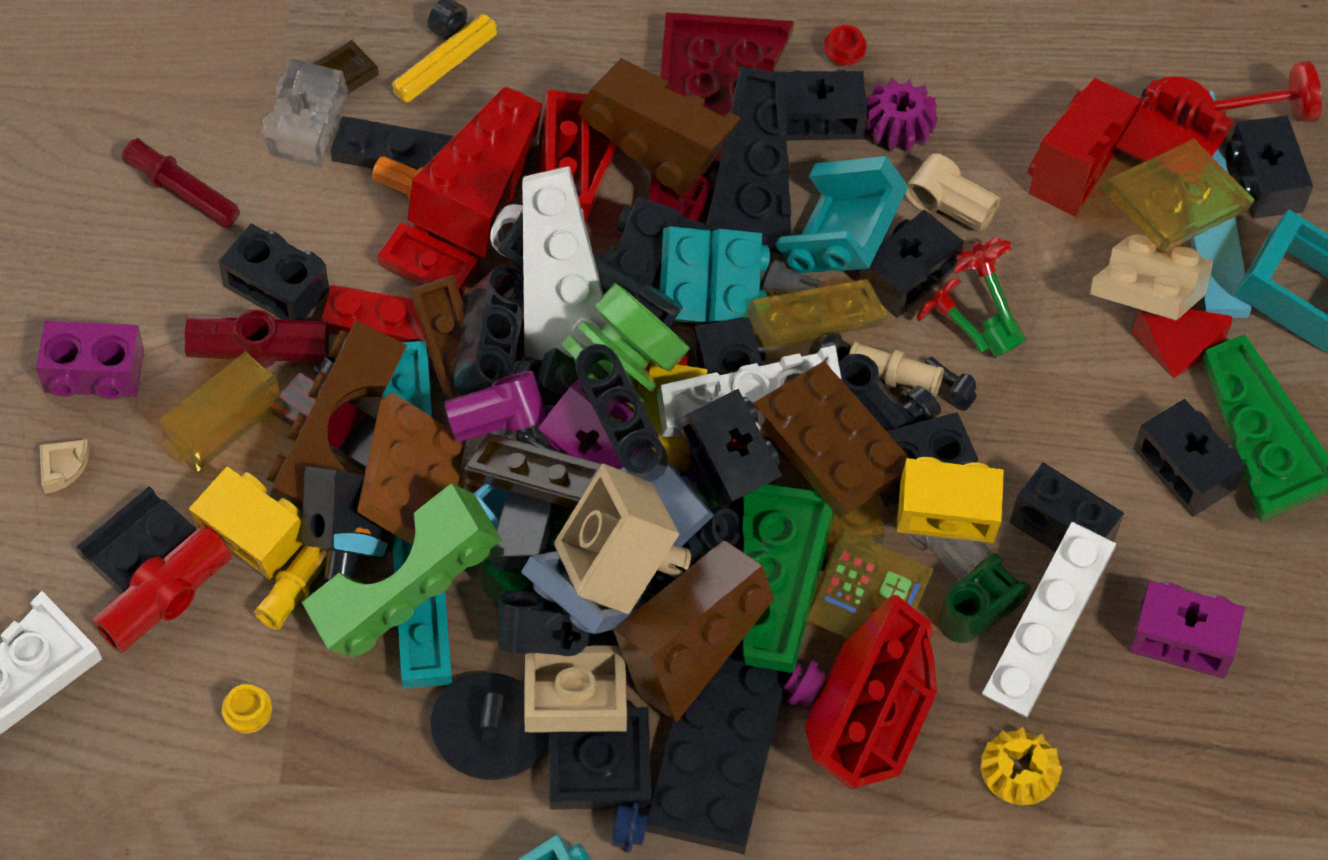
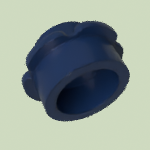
(628, 827)

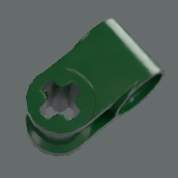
(985, 592)

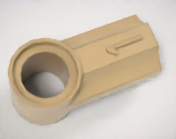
(942, 187)

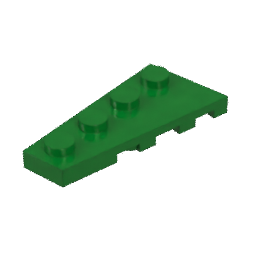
(789, 538)

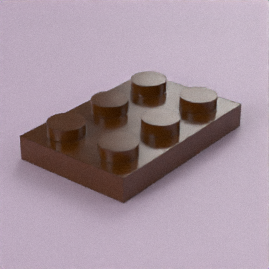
(831, 438)

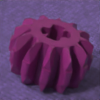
(901, 114)

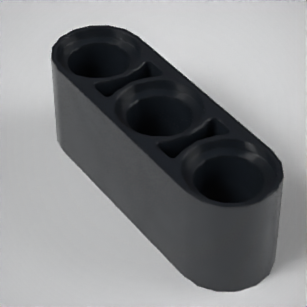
(490, 330)
(609, 393)

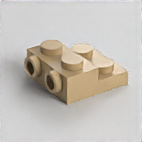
(1152, 279)
(576, 691)

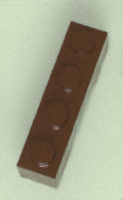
(361, 370)

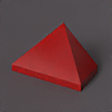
(1183, 341)

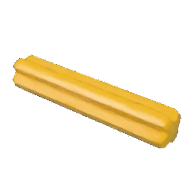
(444, 58)

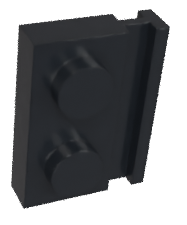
(133, 536)

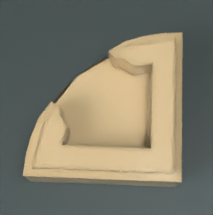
(62, 463)

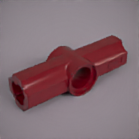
(232, 337)

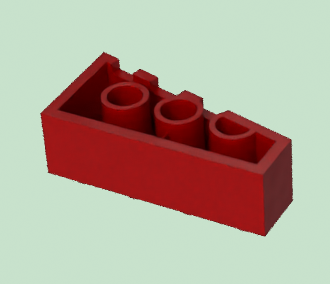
(477, 172)

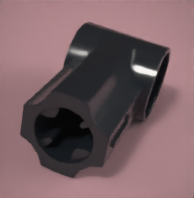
(873, 393)

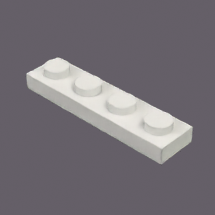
(1049, 620)

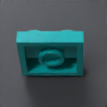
(712, 272)

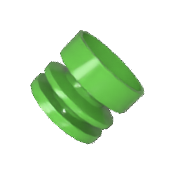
(633, 335)

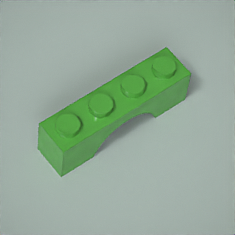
(448, 538)

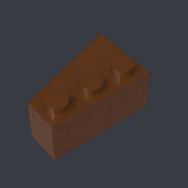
(657, 126)
(693, 627)

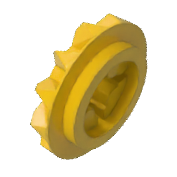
(1028, 786)

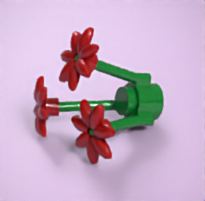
(1000, 330)

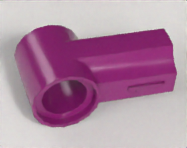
(508, 404)

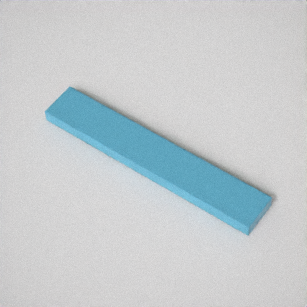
(1223, 247)

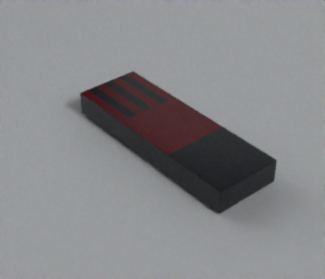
(348, 428)

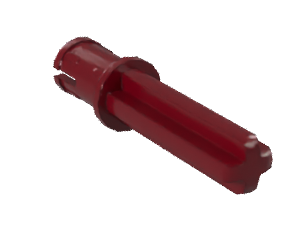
(166, 173)

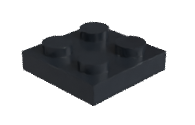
(601, 766)

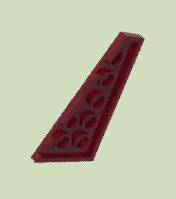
(705, 60)

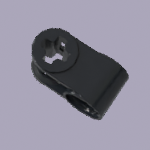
(537, 626)

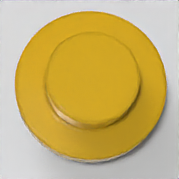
(246, 709)

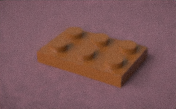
(407, 465)

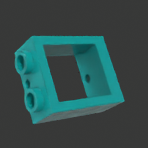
(1257, 289)

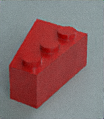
(570, 141)
(1081, 146)

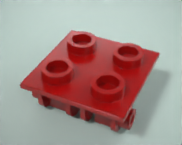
(1170, 120)

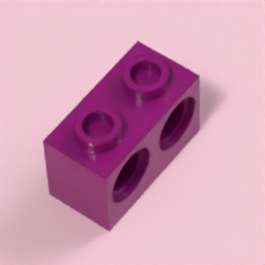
(91, 349)

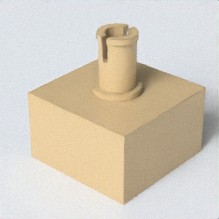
(619, 540)

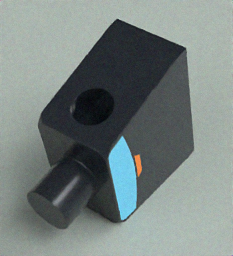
(335, 524)

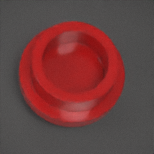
(845, 45)

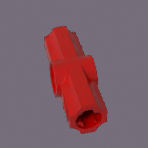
(162, 589)

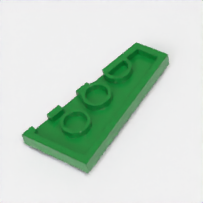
(1267, 431)

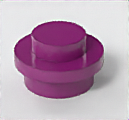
(804, 683)

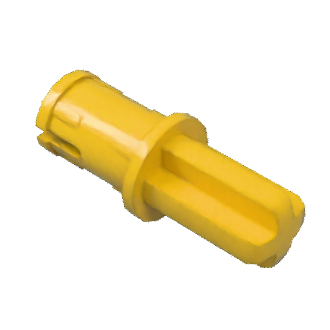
(291, 587)

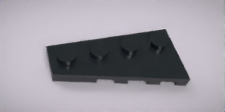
(754, 162)

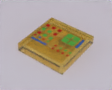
(860, 581)

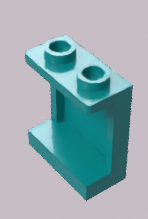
(849, 217)

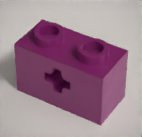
(571, 428)
(1203, 647)

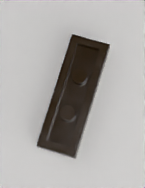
(531, 470)

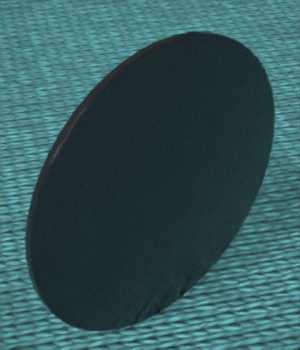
(482, 727)

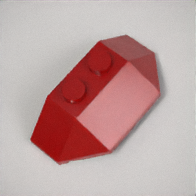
(875, 697)

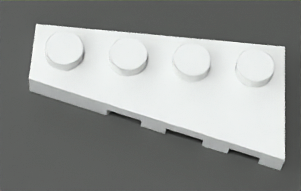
(557, 265)
(752, 381)
(40, 659)

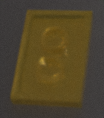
(1178, 195)

